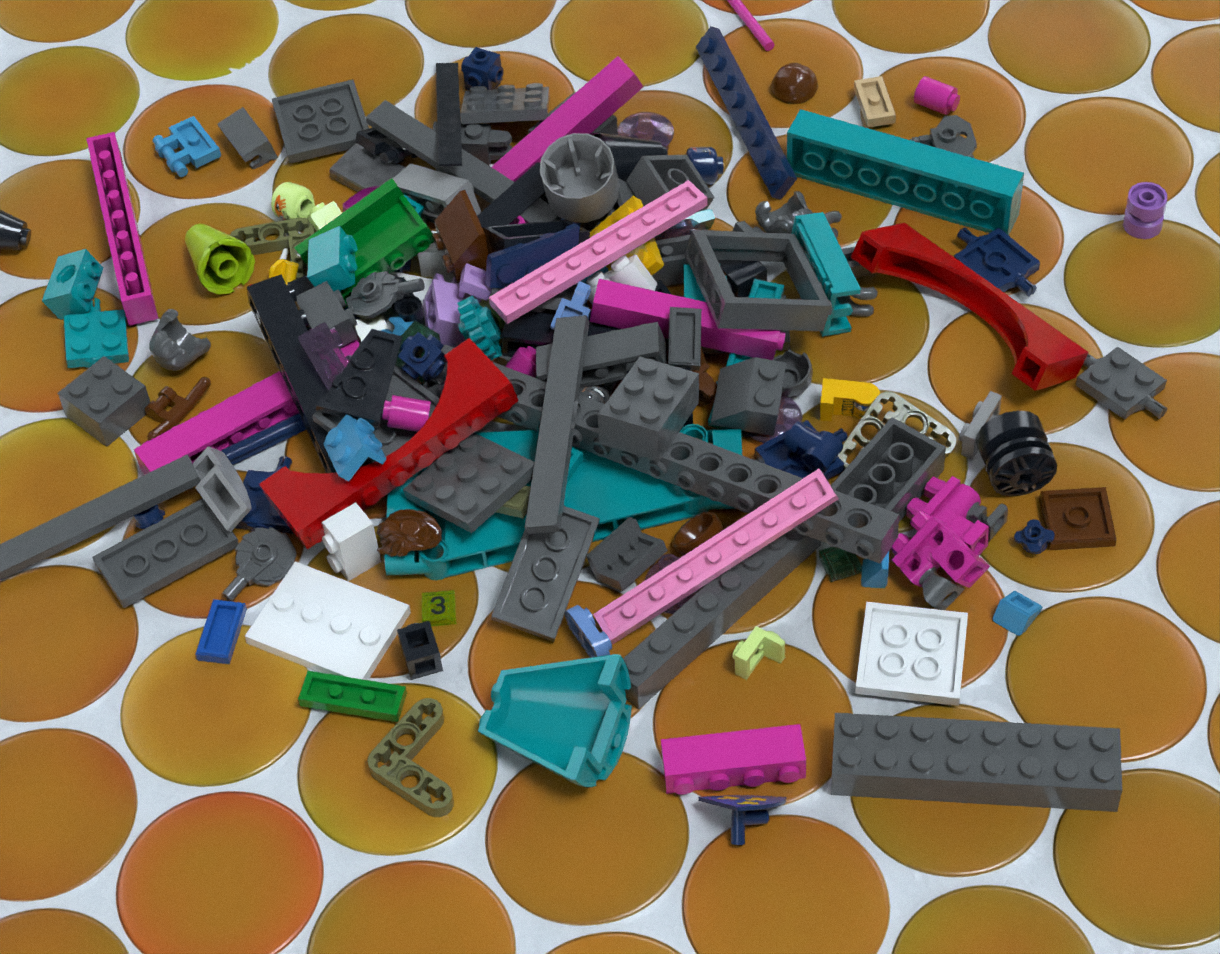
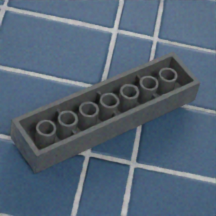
(977, 762)

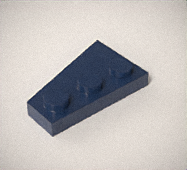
(521, 259)

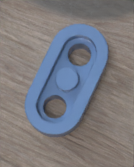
(583, 627)

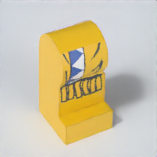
(846, 398)

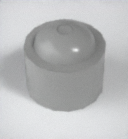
(579, 177)

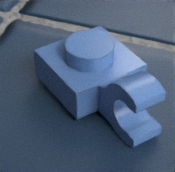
(575, 306)

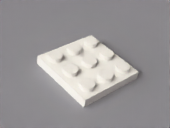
(912, 653)

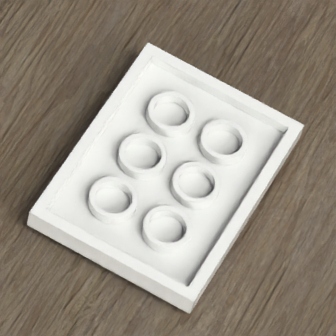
(327, 623)

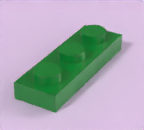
(352, 696)

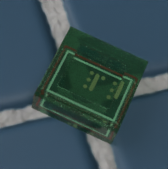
(839, 563)

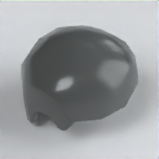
(797, 373)

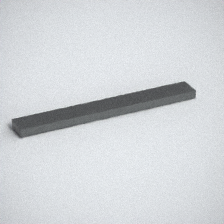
(424, 144)
(557, 425)
(97, 515)

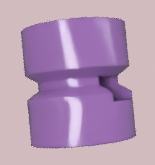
(1145, 210)

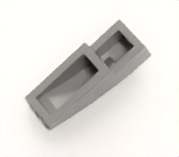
(222, 487)

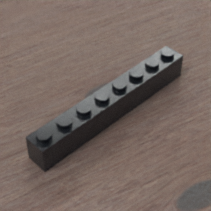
(281, 326)

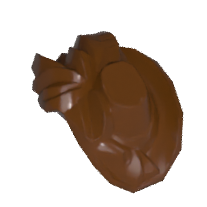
(407, 532)

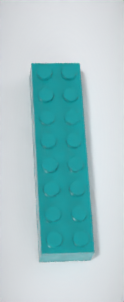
(904, 173)

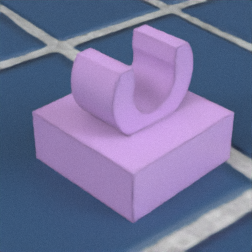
(473, 282)

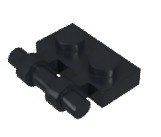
(378, 143)

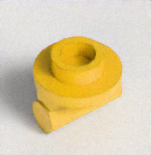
(286, 268)

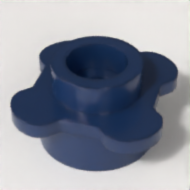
(1034, 544)

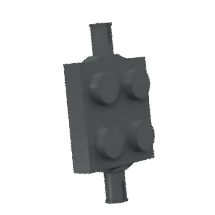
(1122, 384)

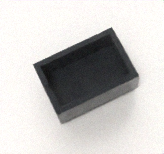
(509, 235)

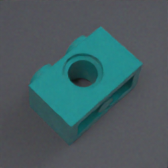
(72, 283)

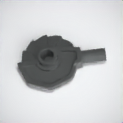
(378, 293)
(262, 560)

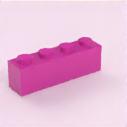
(733, 759)

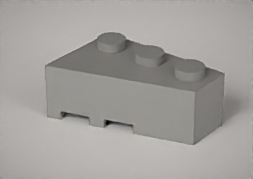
(433, 189)

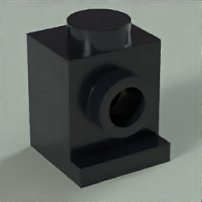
(420, 649)

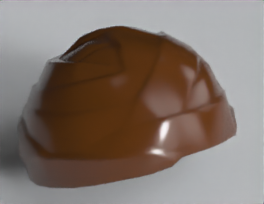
(794, 83)
(696, 532)

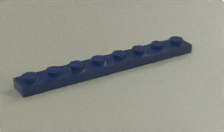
(746, 113)

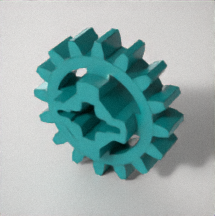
(480, 327)

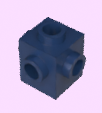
(482, 69)
(430, 364)

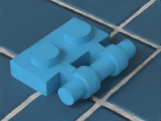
(195, 146)

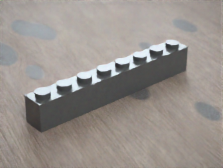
(711, 614)

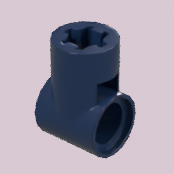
(815, 448)

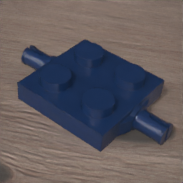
(998, 260)
(782, 458)
(262, 512)

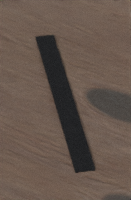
(448, 115)

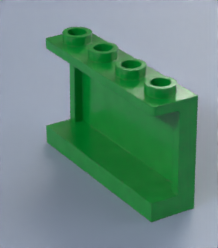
(384, 229)

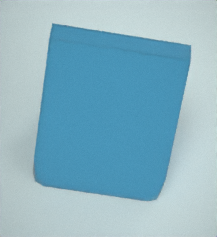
(875, 574)
(1016, 612)

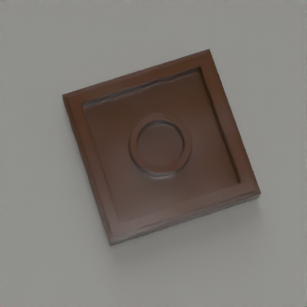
(1078, 518)

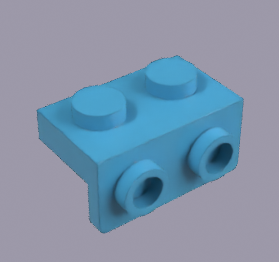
(351, 445)

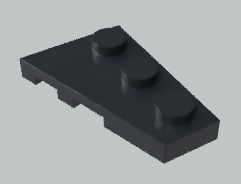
(365, 380)

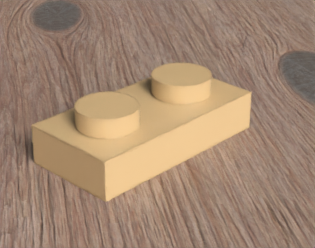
(874, 101)

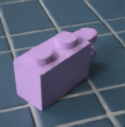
(442, 310)

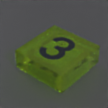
(439, 607)

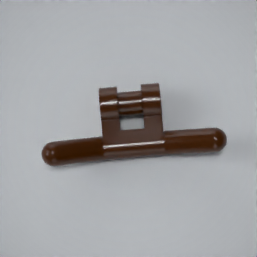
(180, 407)

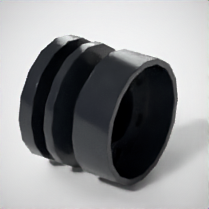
(1016, 453)

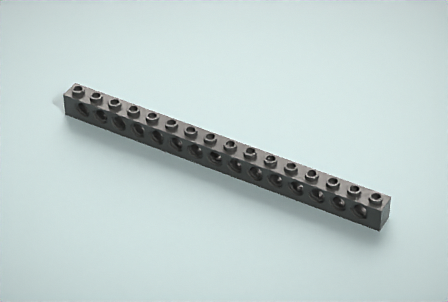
(713, 473)

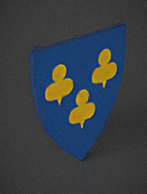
(740, 816)

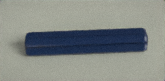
(264, 439)

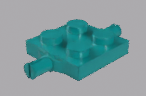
(95, 335)

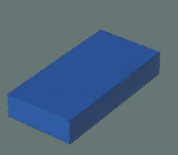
(221, 631)

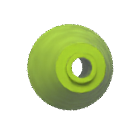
(219, 258)

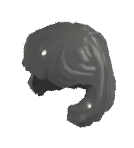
(782, 219)
(173, 345)

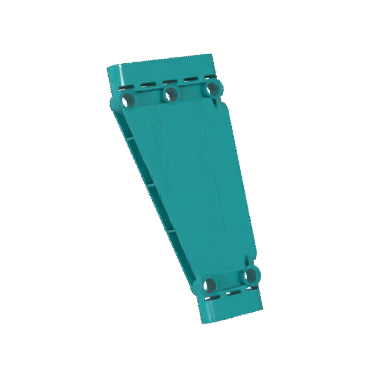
(595, 488)

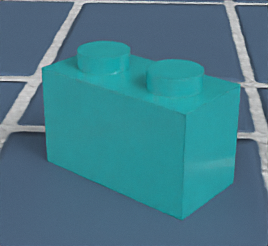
(332, 259)

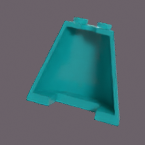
(563, 715)

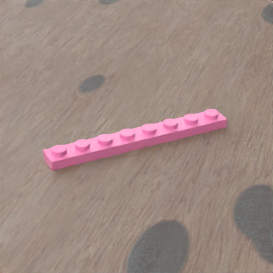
(597, 251)
(716, 556)

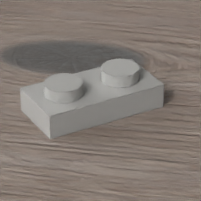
(982, 414)

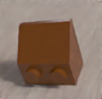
(460, 236)

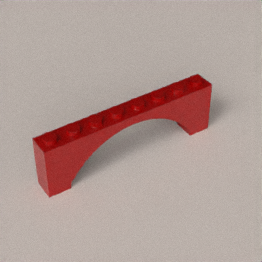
(1039, 350)
(470, 399)

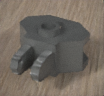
(948, 136)

